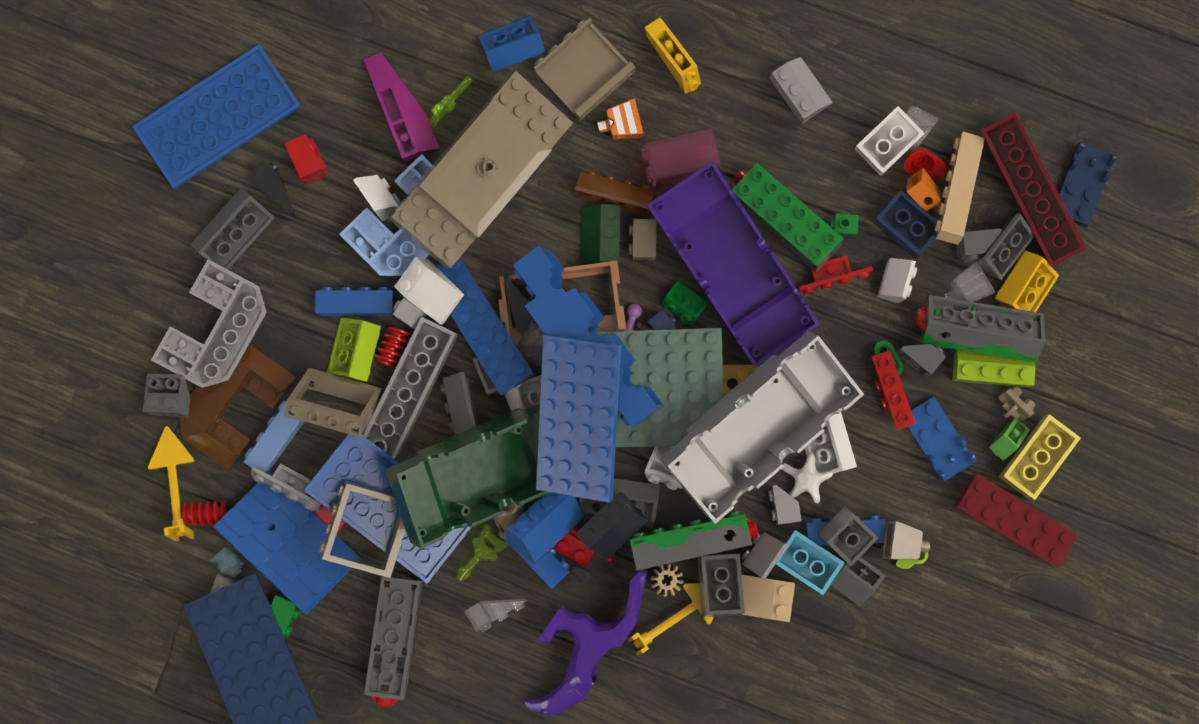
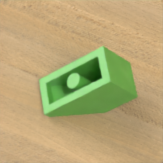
(1009, 439)

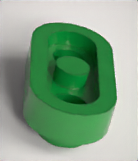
(888, 346)

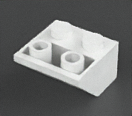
(896, 280)

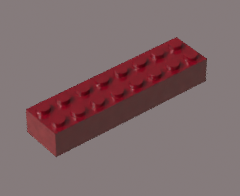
(1034, 189)

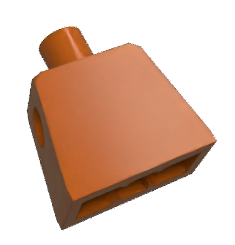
(924, 191)

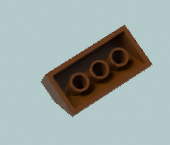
(613, 192)

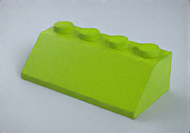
(992, 369)

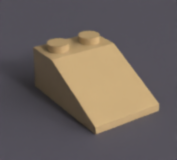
(767, 598)

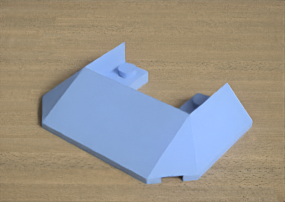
(384, 251)

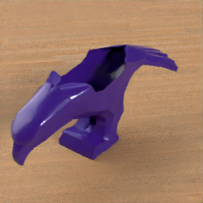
(590, 645)

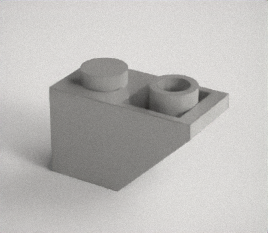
(408, 313)
(785, 507)

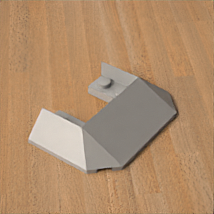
(230, 337)

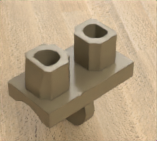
(1015, 405)

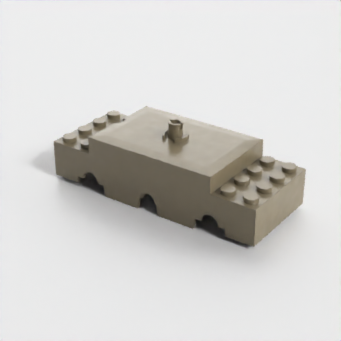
(481, 170)

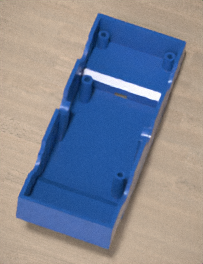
(578, 317)

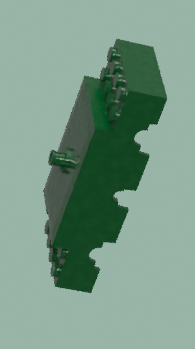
(468, 476)

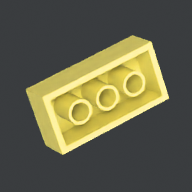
(1039, 457)

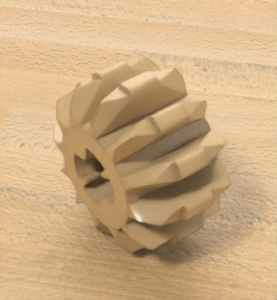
(672, 582)

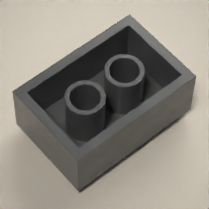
(720, 585)

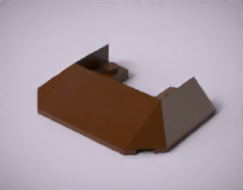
(205, 424)

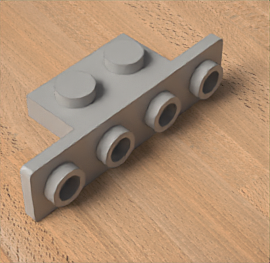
(289, 483)

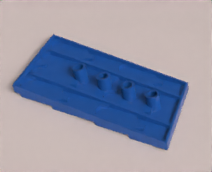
(284, 545)

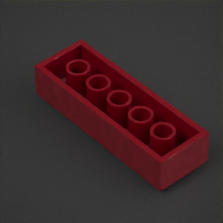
(1015, 521)

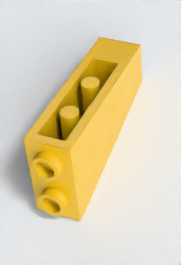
(673, 55)

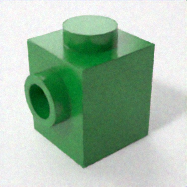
(845, 224)

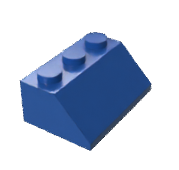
(511, 43)
(549, 568)

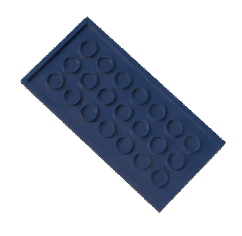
(250, 656)

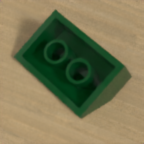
(600, 234)

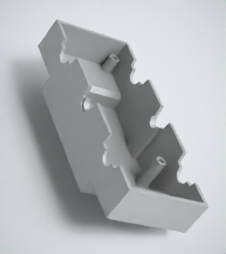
(759, 424)

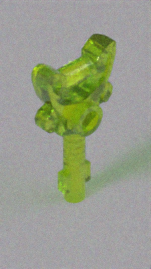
(448, 104)
(482, 551)

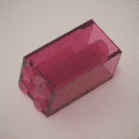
(678, 157)

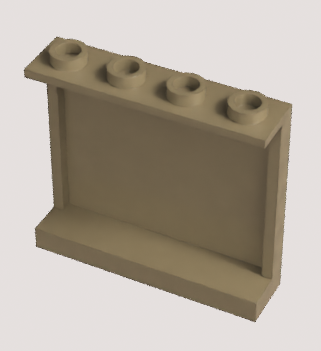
(583, 69)

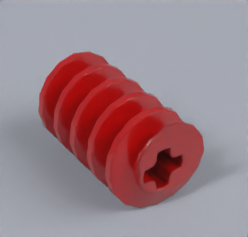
(391, 346)
(203, 514)

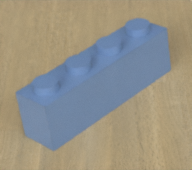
(274, 440)

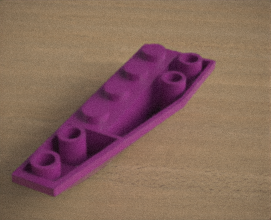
(403, 113)

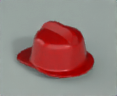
(923, 158)

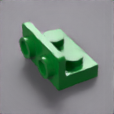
(684, 304)

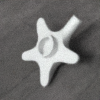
(807, 478)

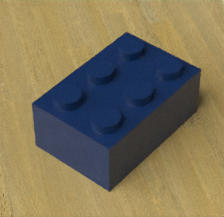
(907, 224)

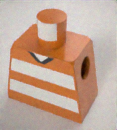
(622, 121)

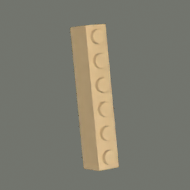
(960, 188)

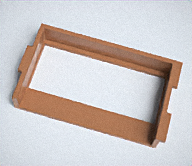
(610, 323)

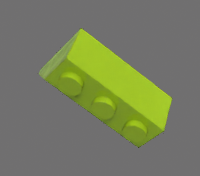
(354, 349)

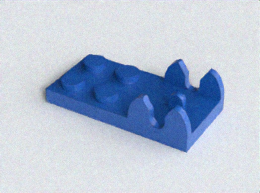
(939, 440)

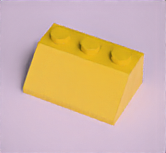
(1027, 283)

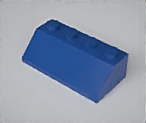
(544, 525)

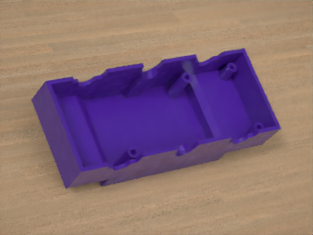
(733, 263)

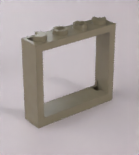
(338, 387)
(332, 528)

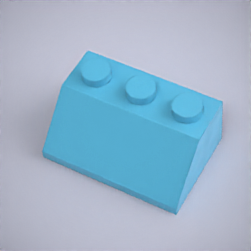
(809, 562)

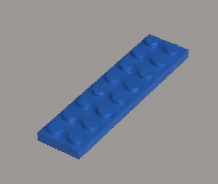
(485, 332)

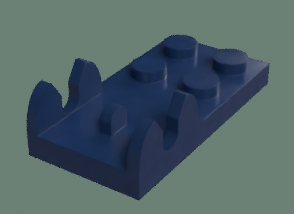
(1085, 181)

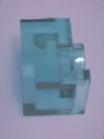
(228, 562)

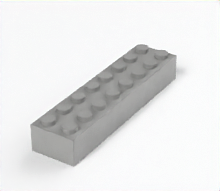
(410, 387)

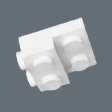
(656, 470)

